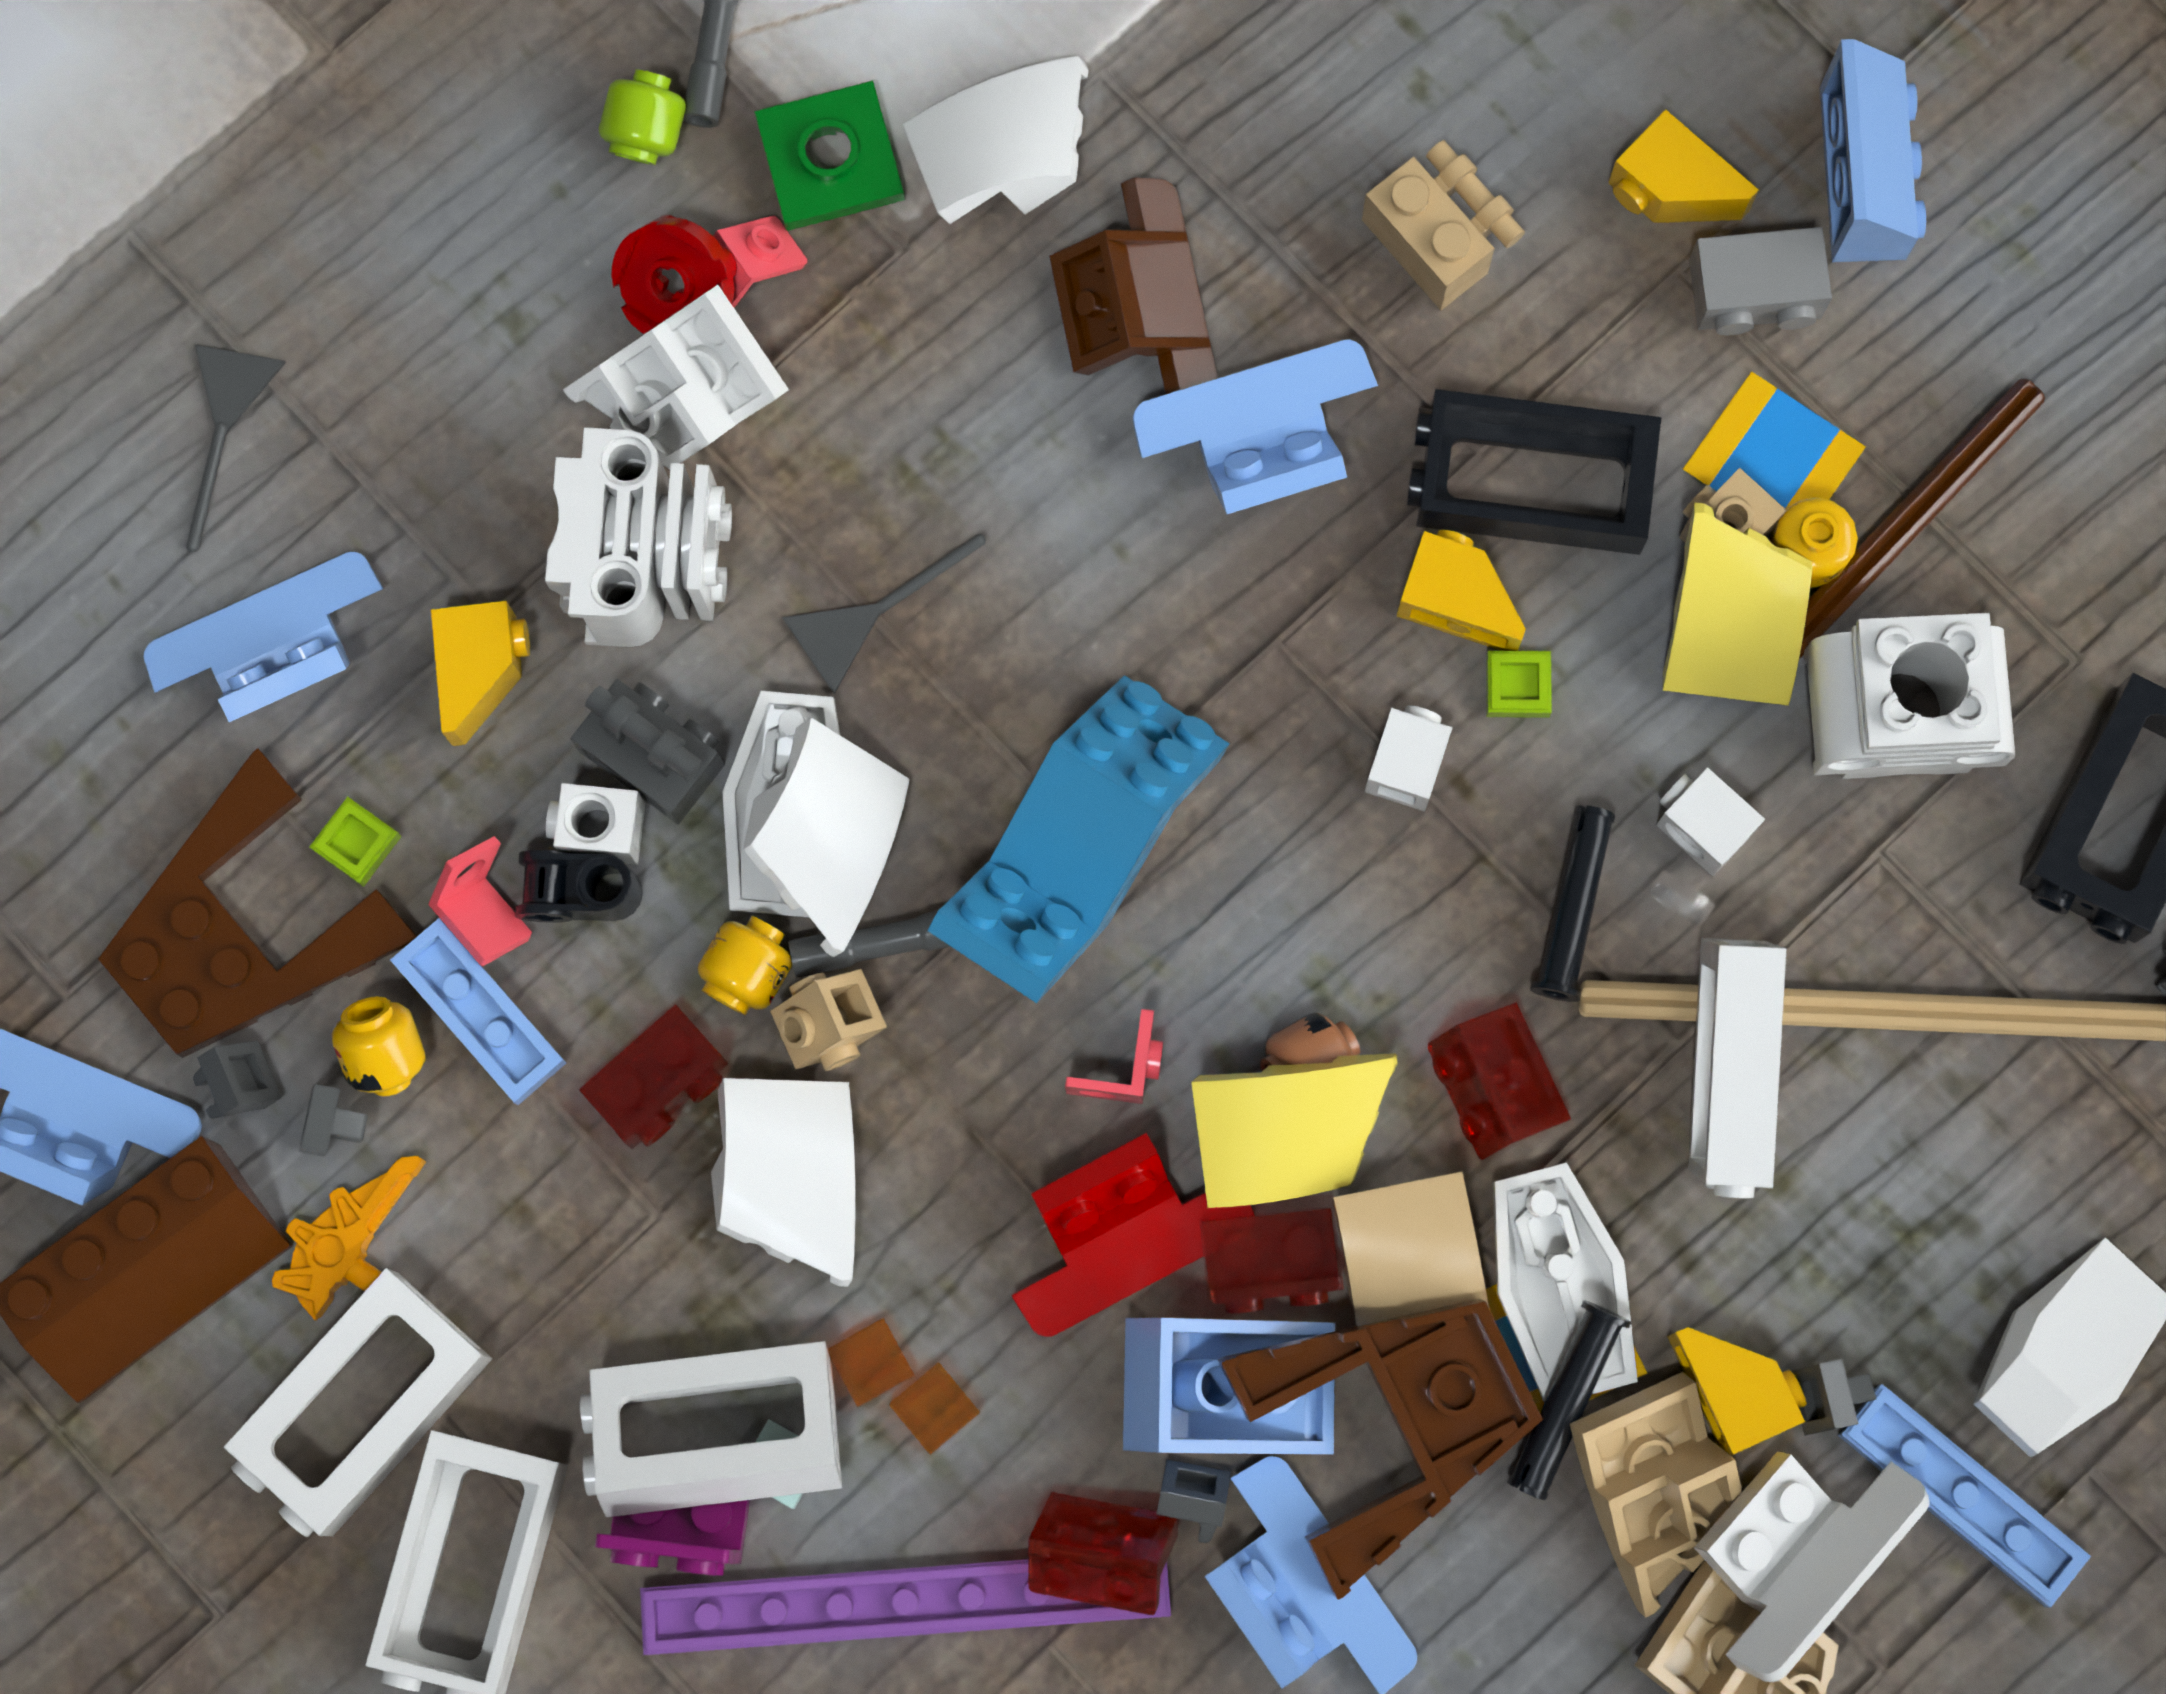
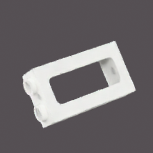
(1737, 1065)
(717, 1473)
(332, 1503)
(396, 1639)

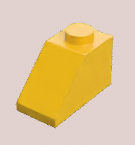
(1679, 177)
(1460, 593)
(475, 663)
(1738, 1390)

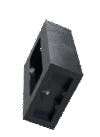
(1543, 428)
(2054, 868)

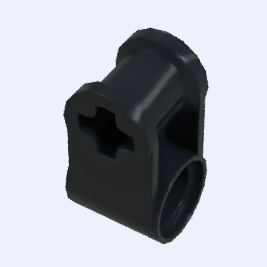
(563, 887)

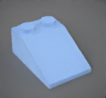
(1185, 1404)

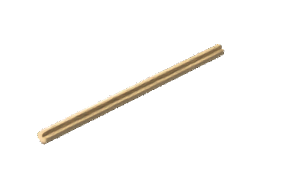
(1896, 1011)

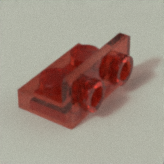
(655, 1079)
(1497, 1080)
(1270, 1258)
(1100, 1553)

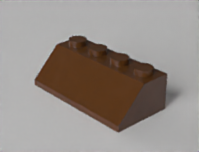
(140, 1269)

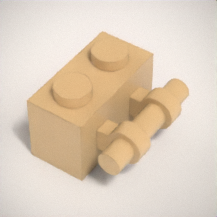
(1430, 232)

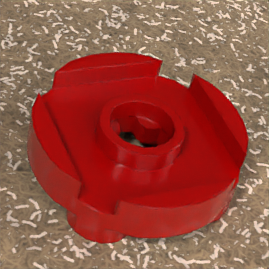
(669, 245)

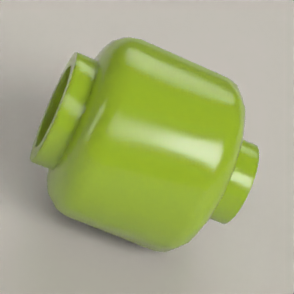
(642, 117)

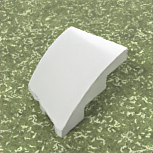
(1002, 137)
(684, 379)
(827, 830)
(788, 1171)

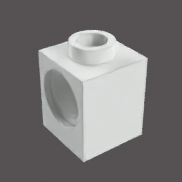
(1409, 757)
(1707, 819)
(625, 824)

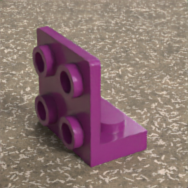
(697, 1535)

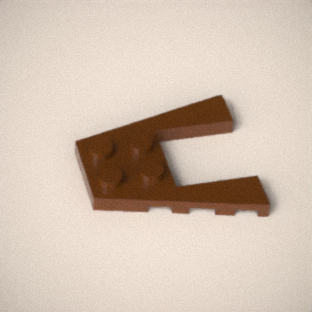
(192, 960)
(1447, 1391)

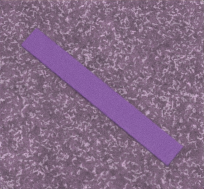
(859, 1607)

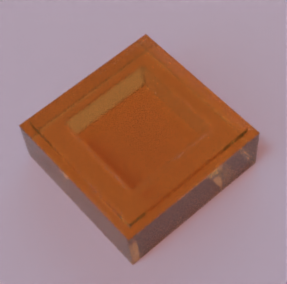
(870, 1362)
(934, 1408)

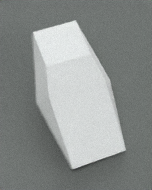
(756, 768)
(1548, 1262)
(2071, 1348)

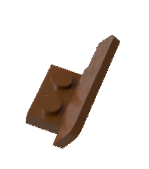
(1136, 292)

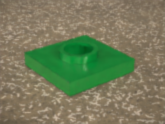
(817, 194)

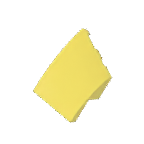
(1737, 614)
(1287, 1127)

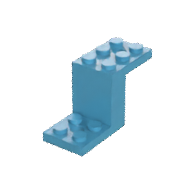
(1079, 837)

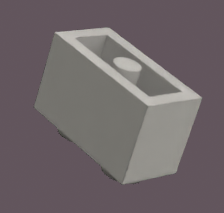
(1760, 280)

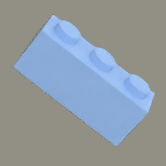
(1870, 155)

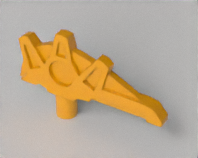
(336, 1242)

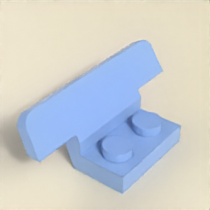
(1260, 425)
(268, 640)
(75, 1124)
(1284, 1598)

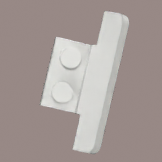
(1803, 1555)

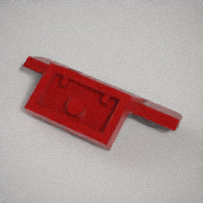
(1115, 1232)

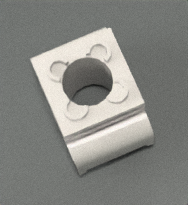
(634, 538)
(1867, 731)

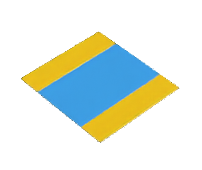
(1775, 444)

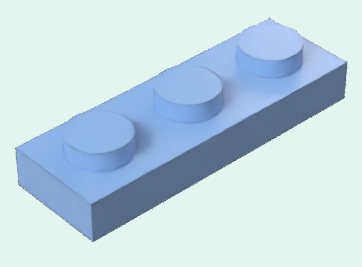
(478, 1011)

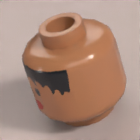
(1310, 1041)

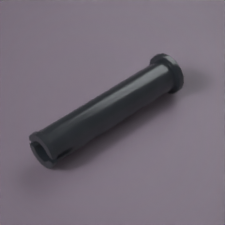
(1574, 904)
(1567, 1399)

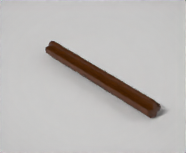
(1921, 507)

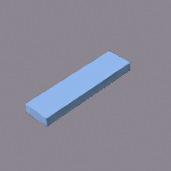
(1968, 1497)

